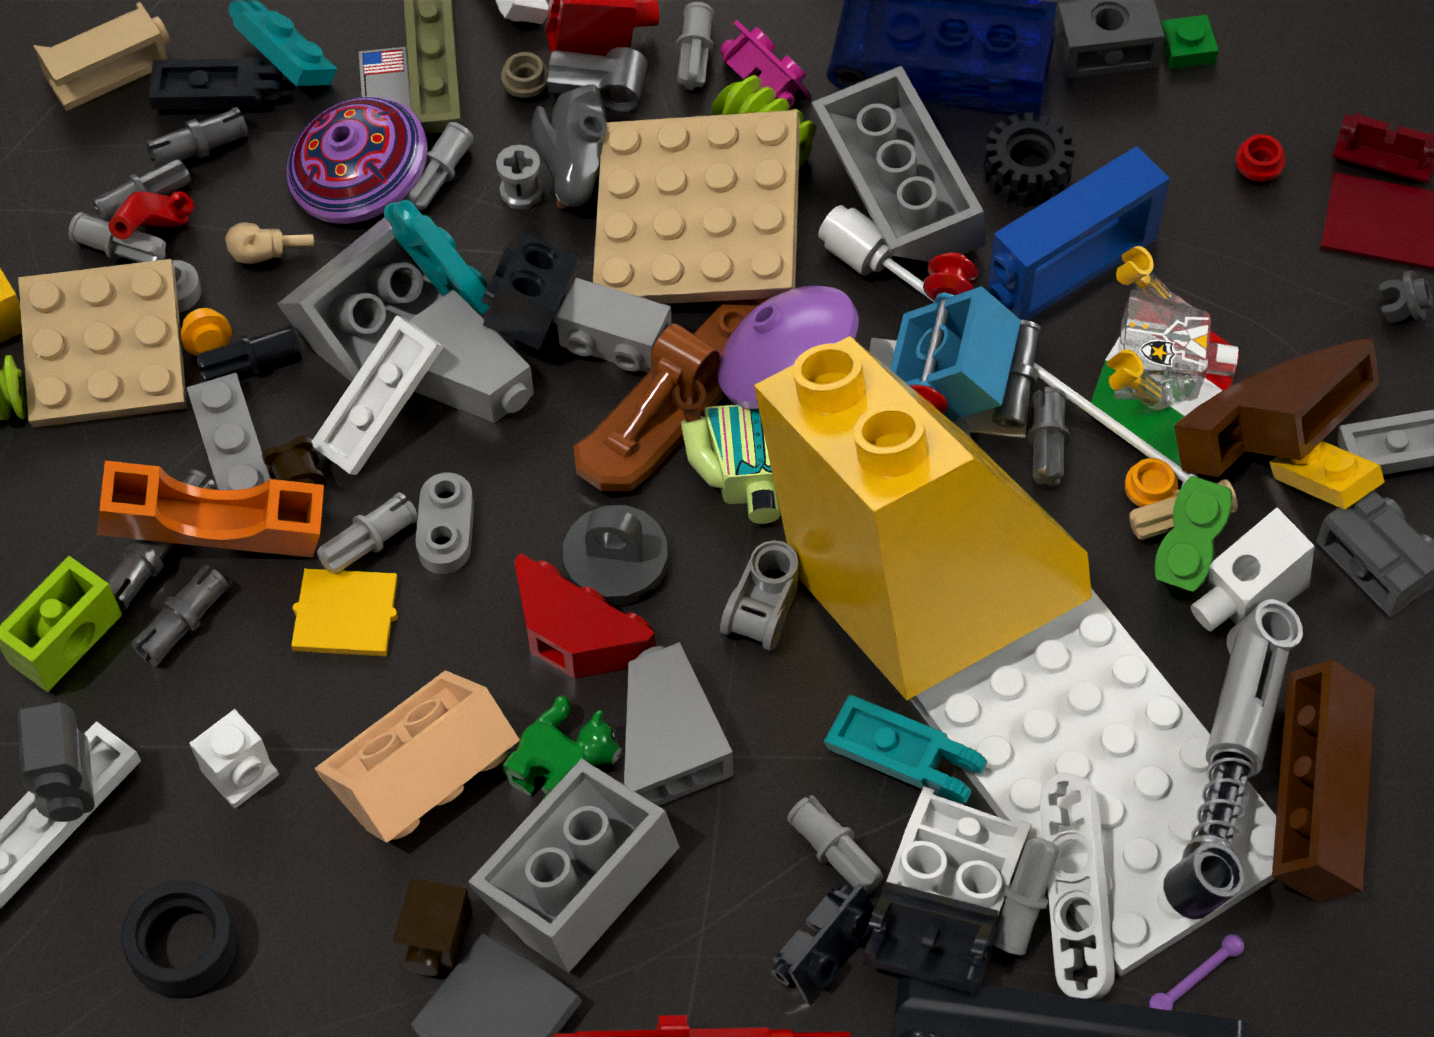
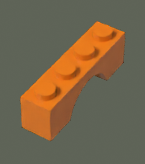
(153, 506)

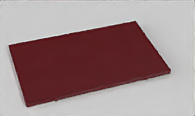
(1380, 221)

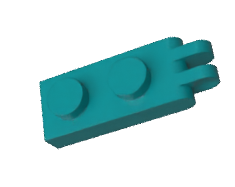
(282, 44)
(435, 254)

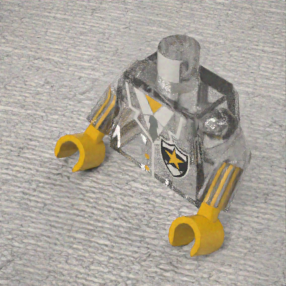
(1162, 341)

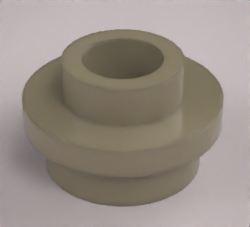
(524, 75)

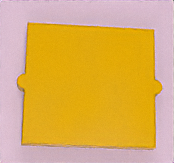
(345, 612)

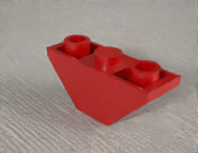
(576, 625)

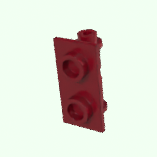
(1372, 145)

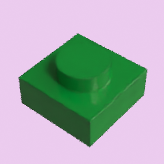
(1189, 42)

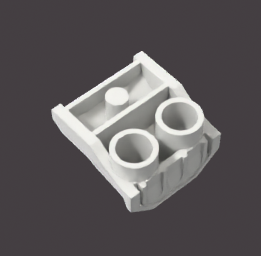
(958, 852)

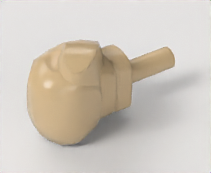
(254, 245)

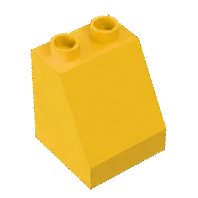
(908, 520)

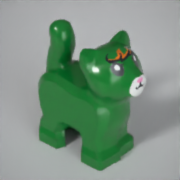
(551, 754)

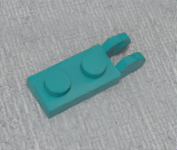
(901, 748)

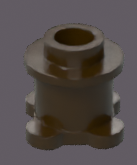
(294, 462)

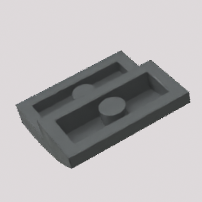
(496, 996)

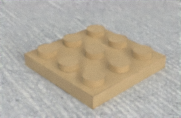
(102, 343)

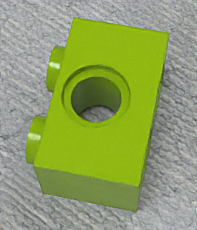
(58, 623)

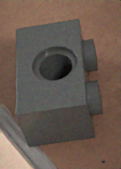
(1108, 36)

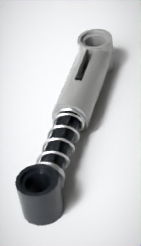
(1236, 751)

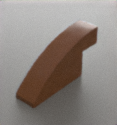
(1278, 409)

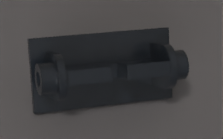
(841, 926)

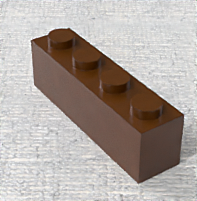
(1324, 782)

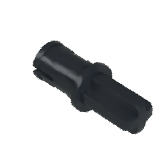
(249, 353)

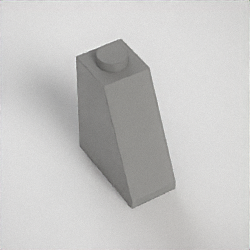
(476, 365)
(671, 729)

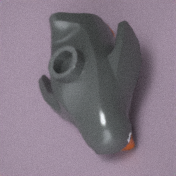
(572, 143)

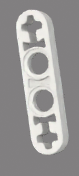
(1085, 884)

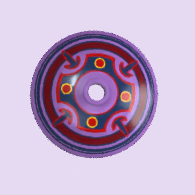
(356, 159)

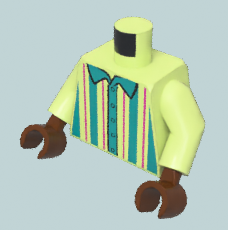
(730, 454)

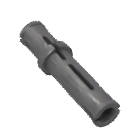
(145, 557)

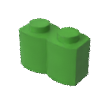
(1198, 519)

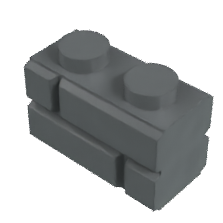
(1380, 551)

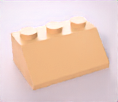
(419, 755)

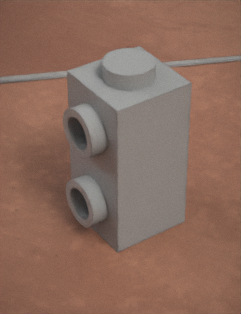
(610, 324)

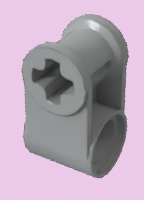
(760, 603)

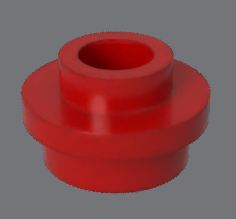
(1269, 154)

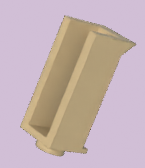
(103, 57)

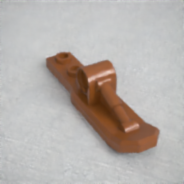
(646, 422)

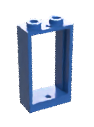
(1077, 234)

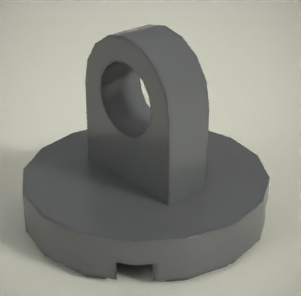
(616, 553)

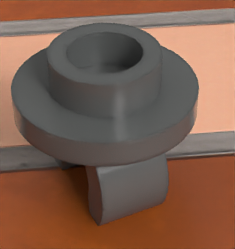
(1413, 297)

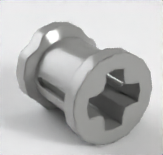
(509, 171)

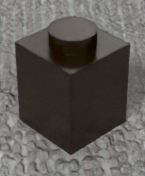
(432, 927)

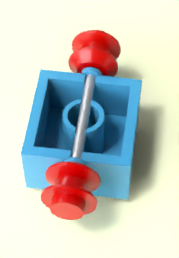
(960, 345)

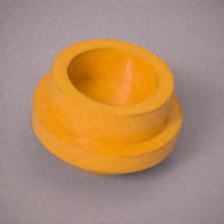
(204, 331)
(1150, 482)

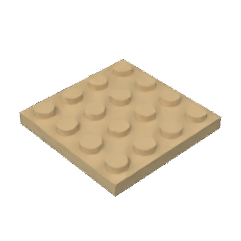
(699, 207)

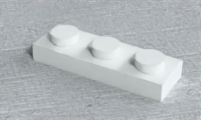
(376, 395)

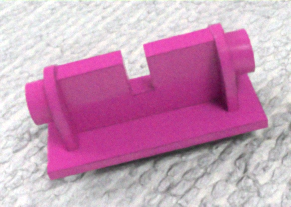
(753, 53)

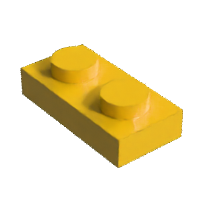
(1330, 474)

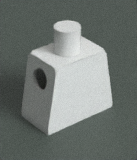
(1262, 565)

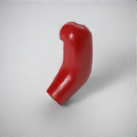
(150, 210)

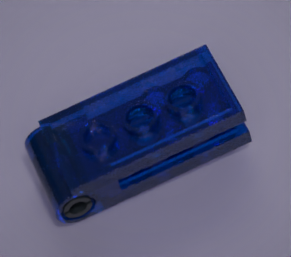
(950, 49)

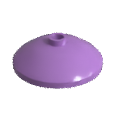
(779, 333)

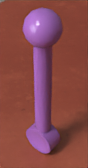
(1231, 947)

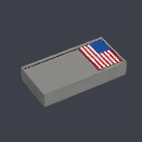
(385, 74)

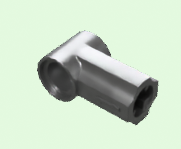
(616, 75)

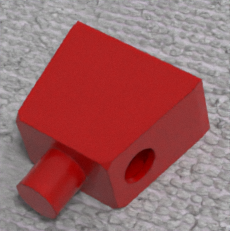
(597, 24)

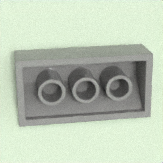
(902, 168)

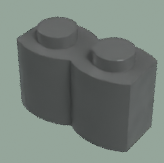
(55, 761)

